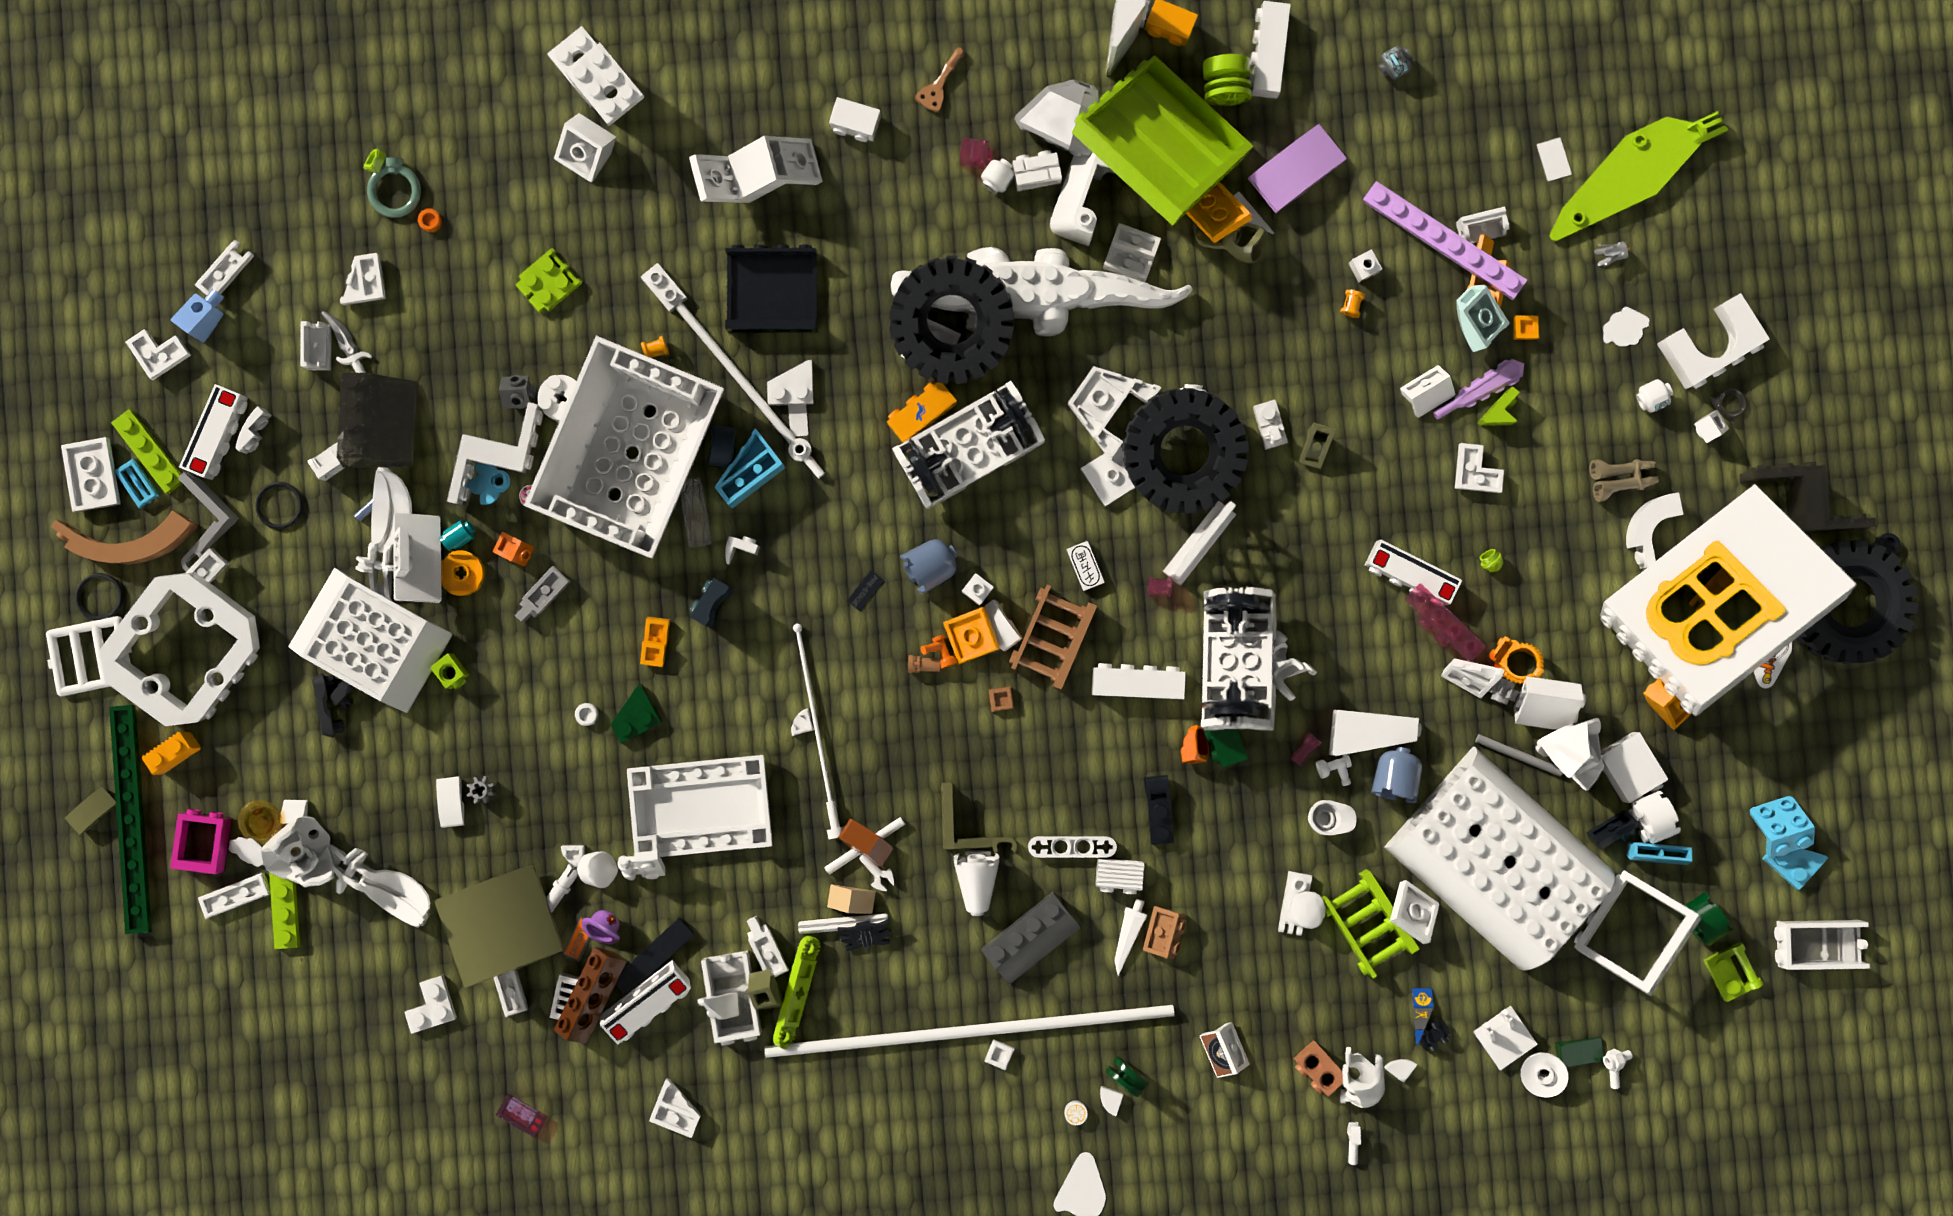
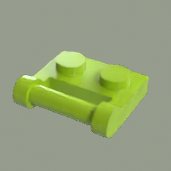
(1726, 975)

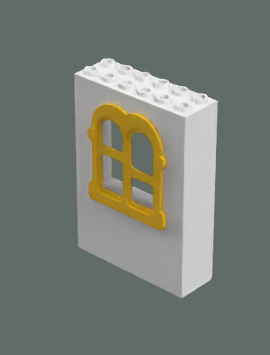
(1767, 559)

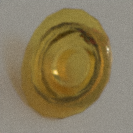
(259, 821)

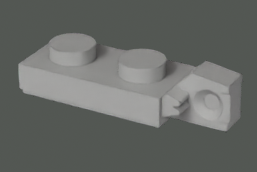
(542, 594)

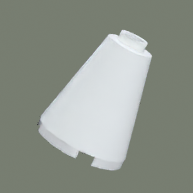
(976, 879)

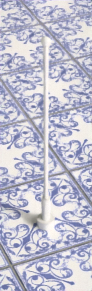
(835, 829)

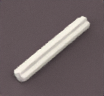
(832, 924)

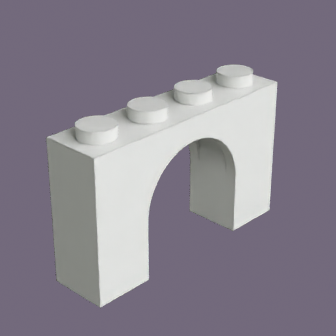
(1744, 336)

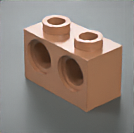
(1322, 1066)

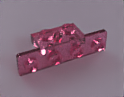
(1443, 624)

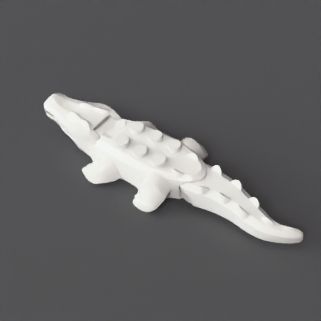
(1049, 289)

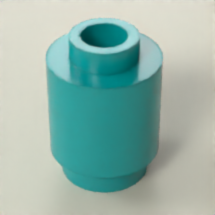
(457, 535)

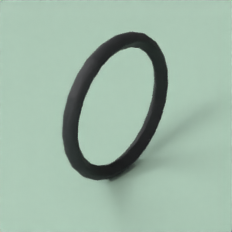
(263, 491)
(87, 579)

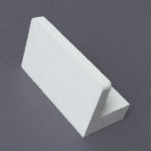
(1428, 390)

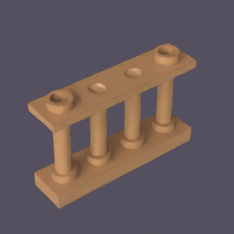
(1076, 634)

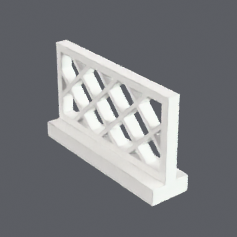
(1200, 542)

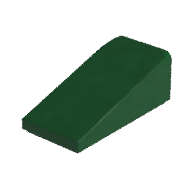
(1580, 1051)

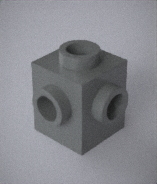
(516, 391)

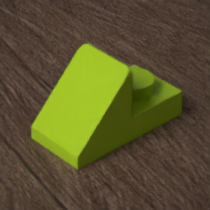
(1497, 414)

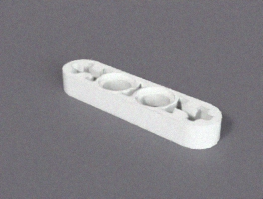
(1072, 842)

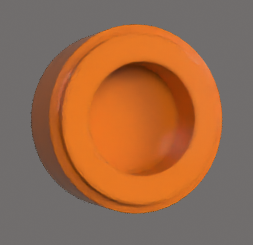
(430, 220)

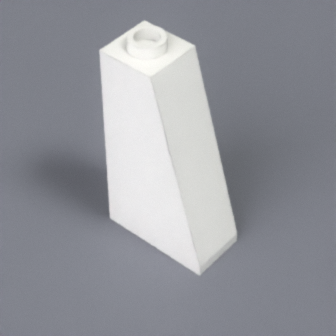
(1367, 731)

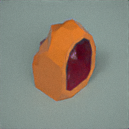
(1195, 746)

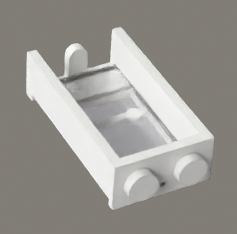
(1820, 944)
(725, 975)

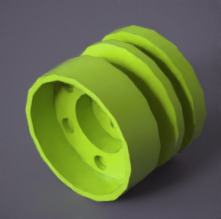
(1227, 79)

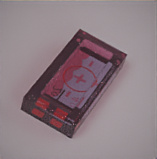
(521, 1115)

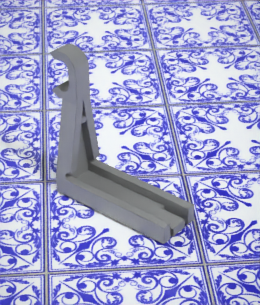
(216, 506)

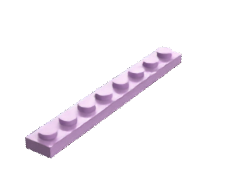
(1444, 240)

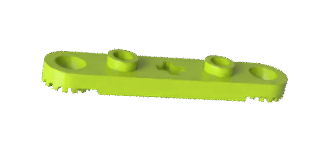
(794, 1002)

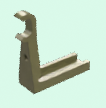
(948, 828)

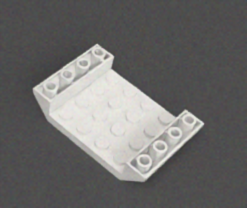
(369, 641)

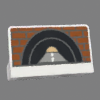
(1225, 1050)

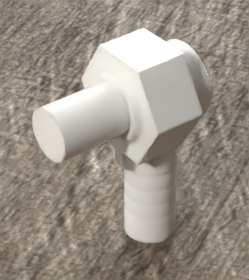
(1615, 1061)

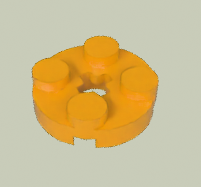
(470, 582)

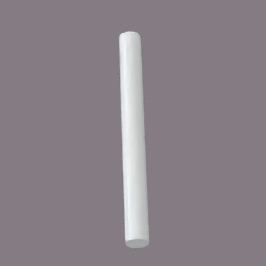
(850, 855)

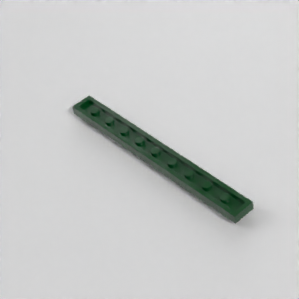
(130, 819)

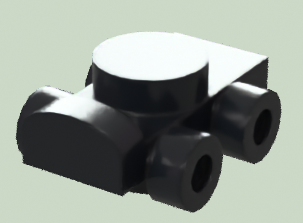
(1436, 1032)

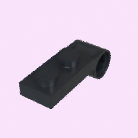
(1159, 809)

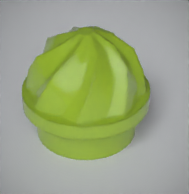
(1491, 560)

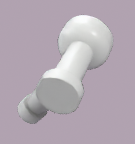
(1341, 764)

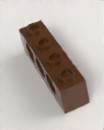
(590, 995)

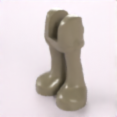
(1603, 489)

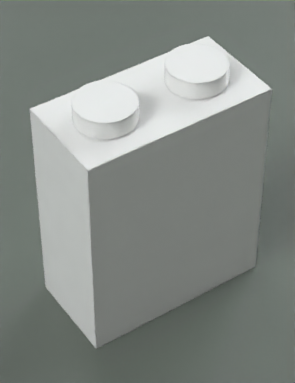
(1548, 703)
(1632, 768)

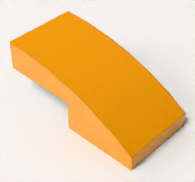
(655, 641)

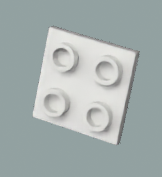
(1505, 1038)

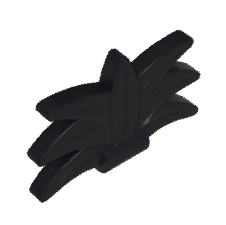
(865, 934)

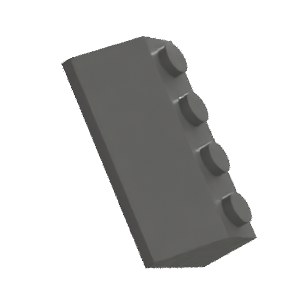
(1030, 938)

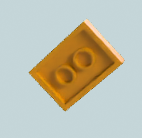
(1219, 213)

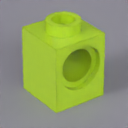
(440, 670)

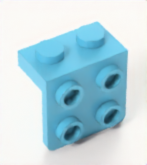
(1784, 826)

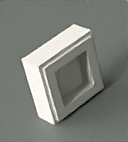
(999, 1054)

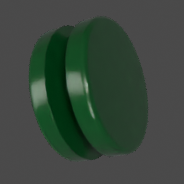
(1128, 1077)

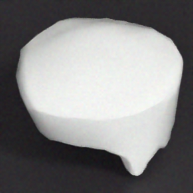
(597, 869)
(1307, 910)

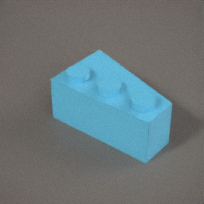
(749, 470)

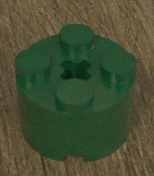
(1713, 921)

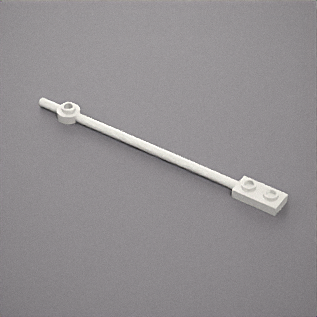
(673, 299)

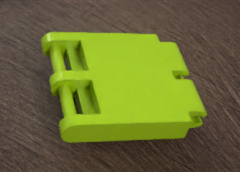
(547, 282)

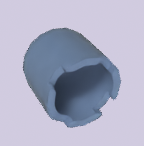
(930, 564)
(1398, 775)

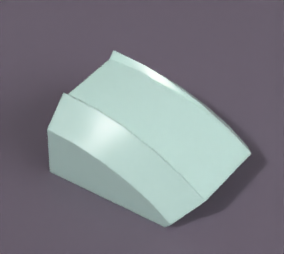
(1480, 317)

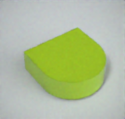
(375, 161)

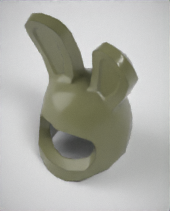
(1244, 243)

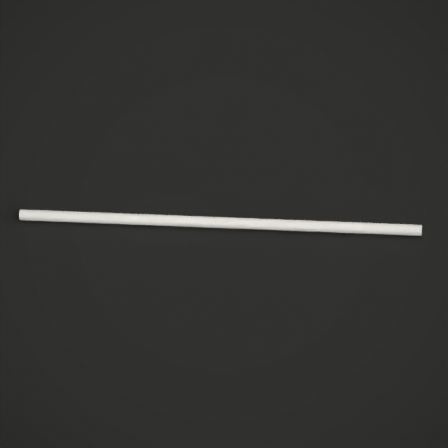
(971, 1031)

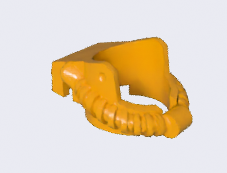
(1506, 648)

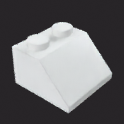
(584, 147)

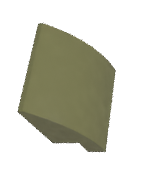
(499, 925)

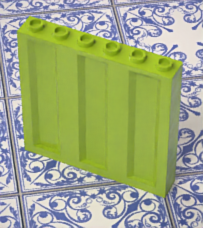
(1161, 139)

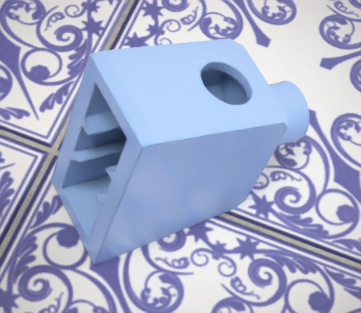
(199, 315)

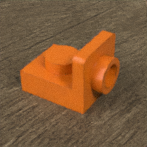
(513, 549)

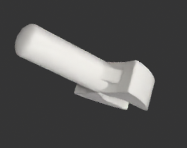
(875, 870)
(1354, 1140)

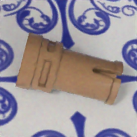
(918, 664)

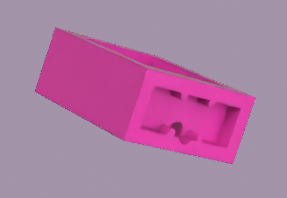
(220, 847)

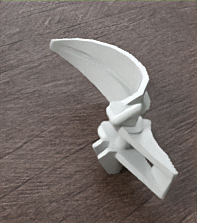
(389, 497)
(387, 888)

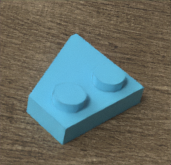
(1796, 866)

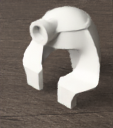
(1286, 668)
(1370, 1084)

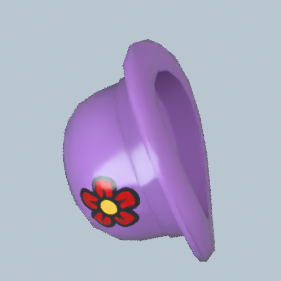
(602, 927)

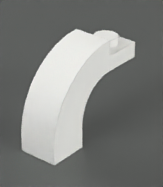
(1644, 522)

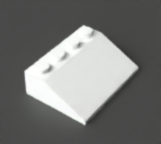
(1127, 19)

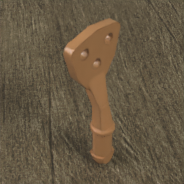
(937, 87)

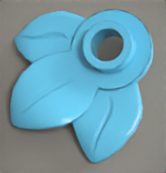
(486, 481)

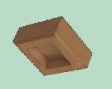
(1001, 699)

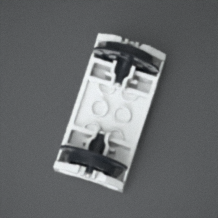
(969, 445)
(1238, 659)

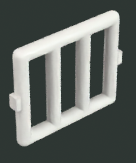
(73, 631)

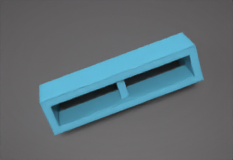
(1684, 859)

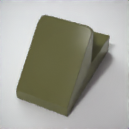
(1316, 445)

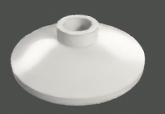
(1540, 1084)

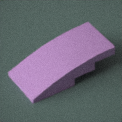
(1297, 168)

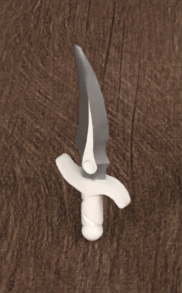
(346, 344)

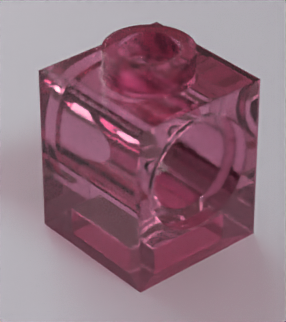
(975, 153)

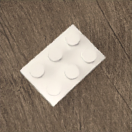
(90, 474)

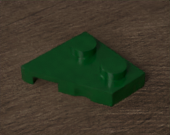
(635, 716)

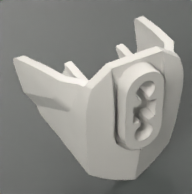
(1575, 751)
(308, 863)

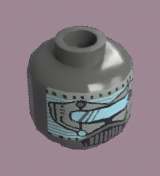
(1396, 62)

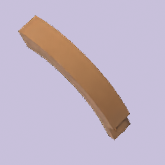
(160, 541)

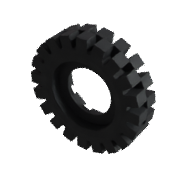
(938, 358)
(1225, 458)
(1891, 611)

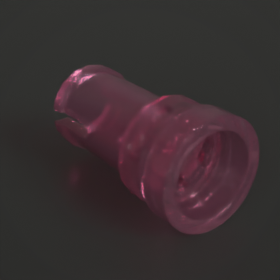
(1308, 745)

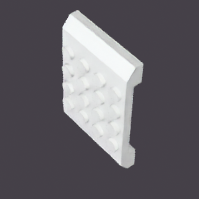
(700, 806)

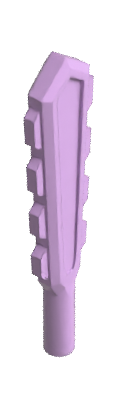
(1494, 381)

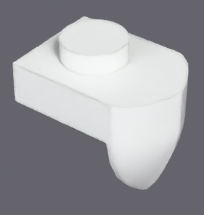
(746, 544)

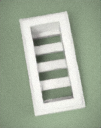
(563, 978)

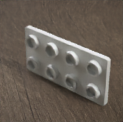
(417, 558)

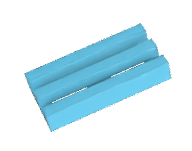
(147, 498)

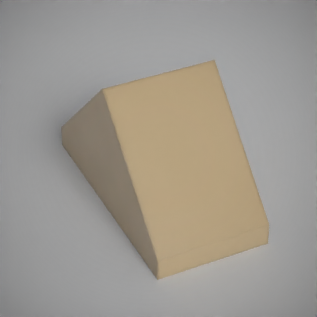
(851, 899)

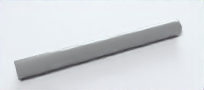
(1519, 755)

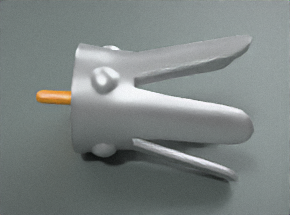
(1617, 252)

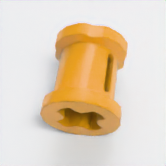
(1352, 303)
(655, 348)

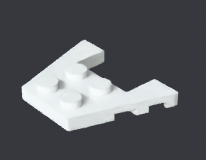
(1100, 398)

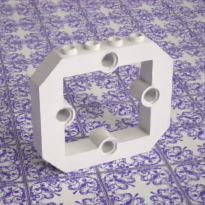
(137, 685)

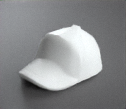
(1331, 818)

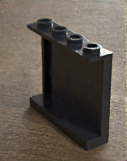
(772, 289)

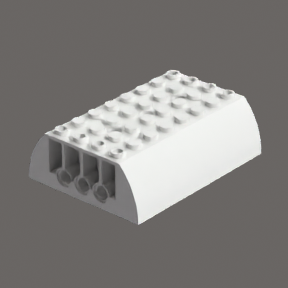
(598, 429)
(1472, 873)

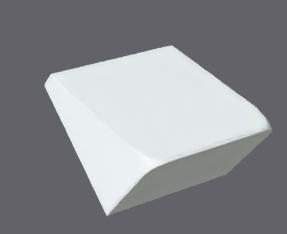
(292, 809)

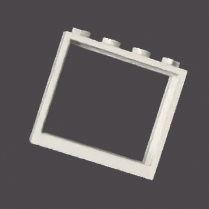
(1669, 953)

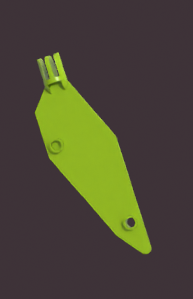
(1635, 170)

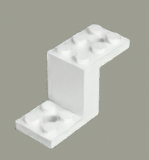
(595, 75)
(755, 169)
(495, 454)

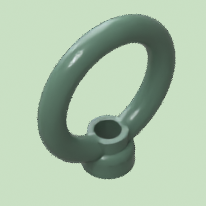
(394, 166)

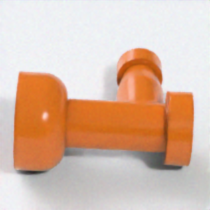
(940, 645)

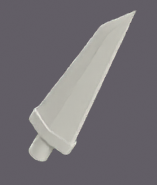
(1130, 929)

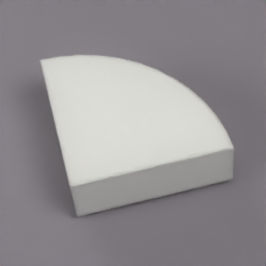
(802, 723)
(573, 853)
(1401, 1068)
(1110, 1099)

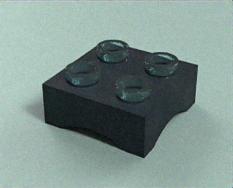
(714, 594)

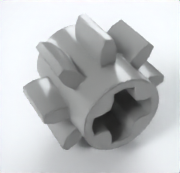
(1503, 691)
(484, 795)

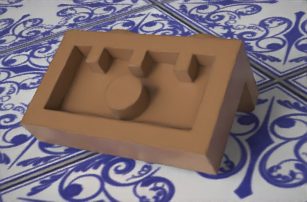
(1165, 932)

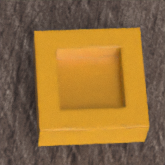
(1526, 328)

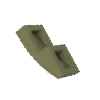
(90, 811)

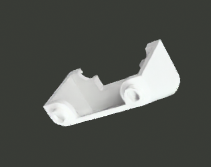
(1069, 217)

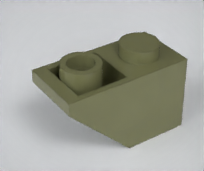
(764, 990)

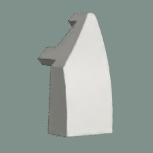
(721, 1006)

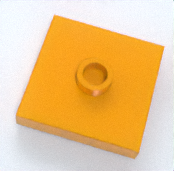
(971, 635)

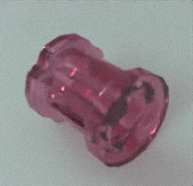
(1159, 586)

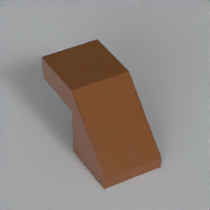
(865, 842)

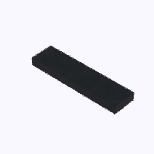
(654, 956)

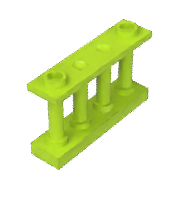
(1379, 903)

